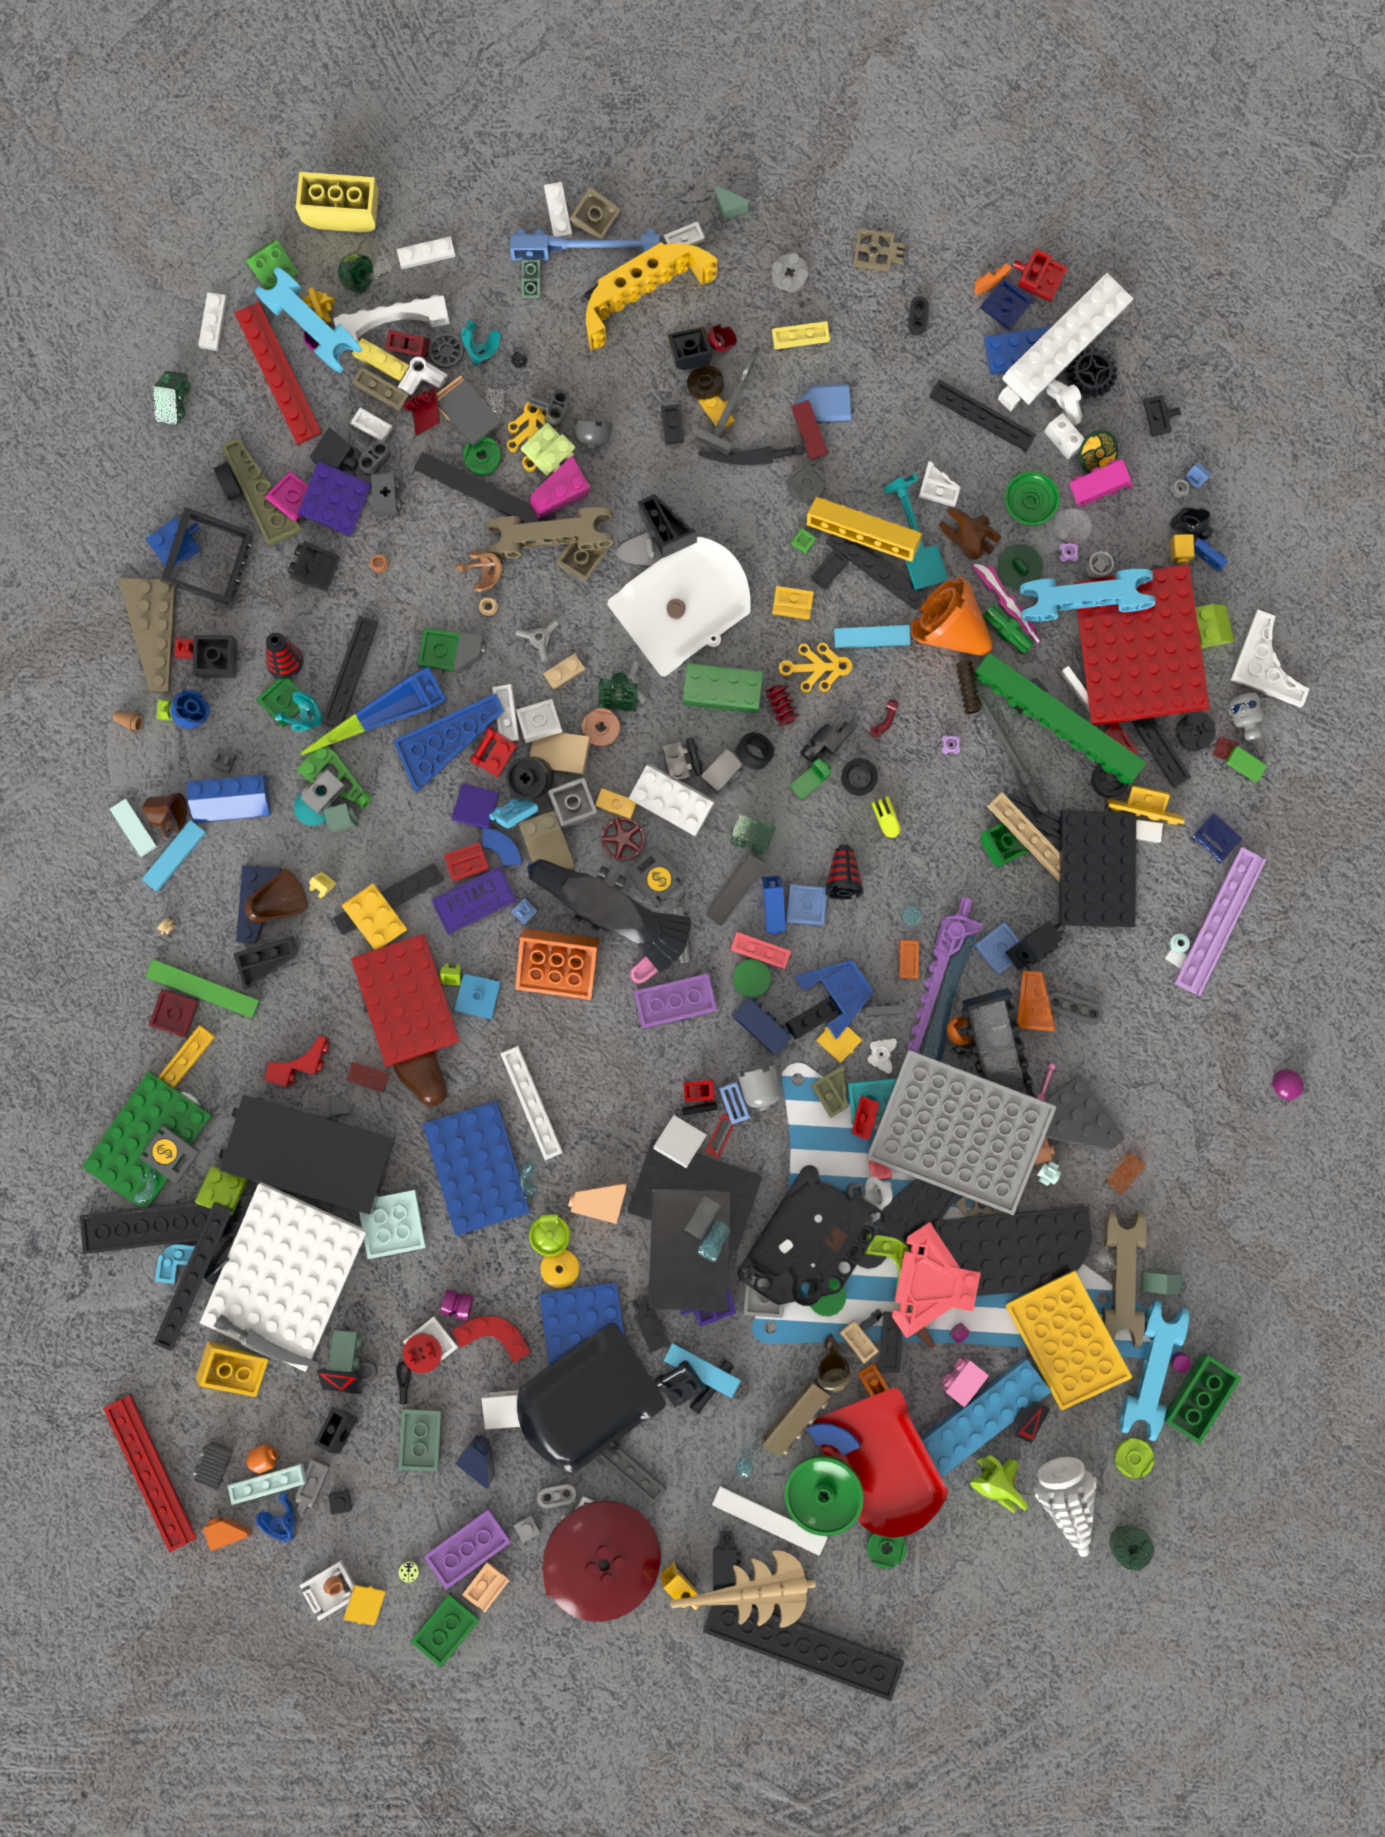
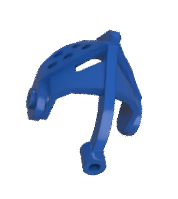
(271, 1524)

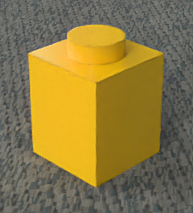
(1182, 548)

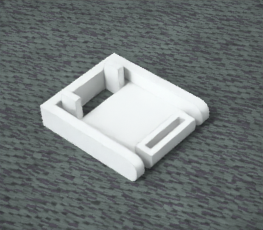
(319, 1599)

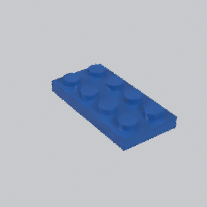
(1007, 348)

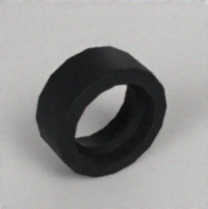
(228, 481)
(759, 741)
(864, 763)
(1101, 790)

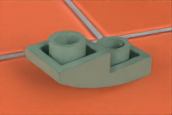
(531, 279)

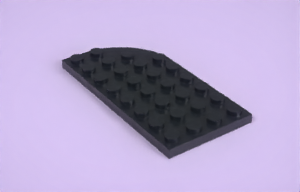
(1020, 1248)

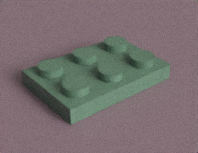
(420, 1439)

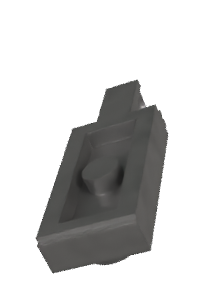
(308, 1493)

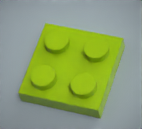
(221, 1188)

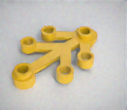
(528, 433)
(818, 667)

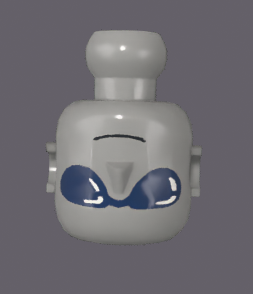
(1246, 713)

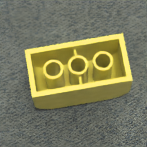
(337, 202)

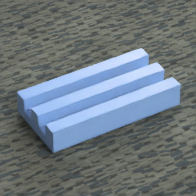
(728, 1087)

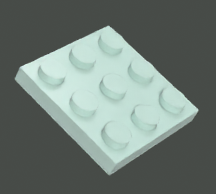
(393, 1225)

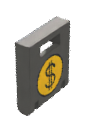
(658, 878)
(166, 1151)

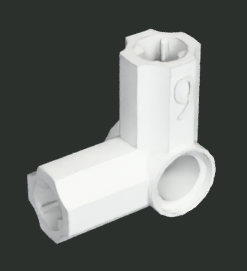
(429, 374)
(1068, 400)

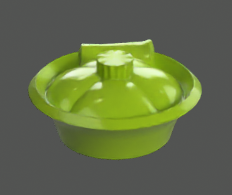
(549, 1235)

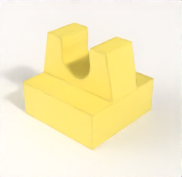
(322, 883)

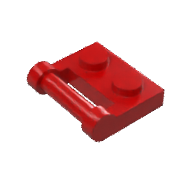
(499, 754)

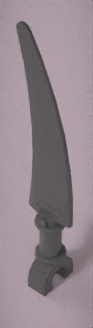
(261, 1345)

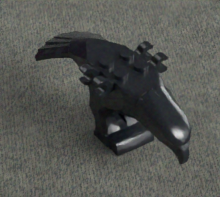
(657, 934)

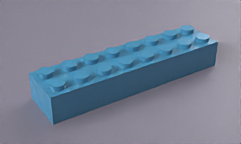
(983, 1416)

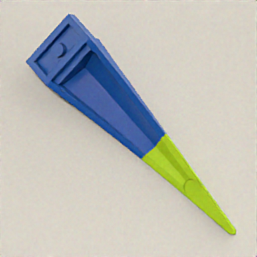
(408, 697)

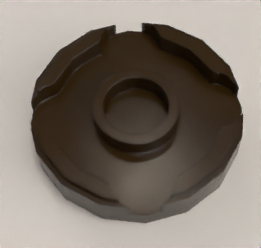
(705, 382)

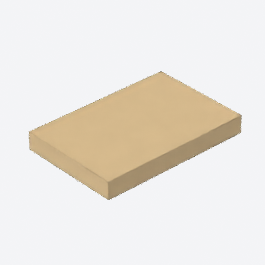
(563, 752)

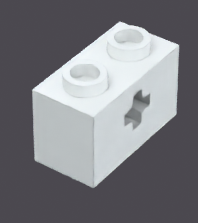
(1064, 436)

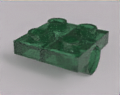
(618, 693)

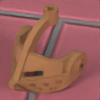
(487, 581)

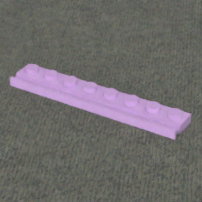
(1219, 921)

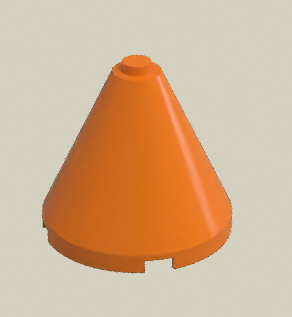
(953, 620)

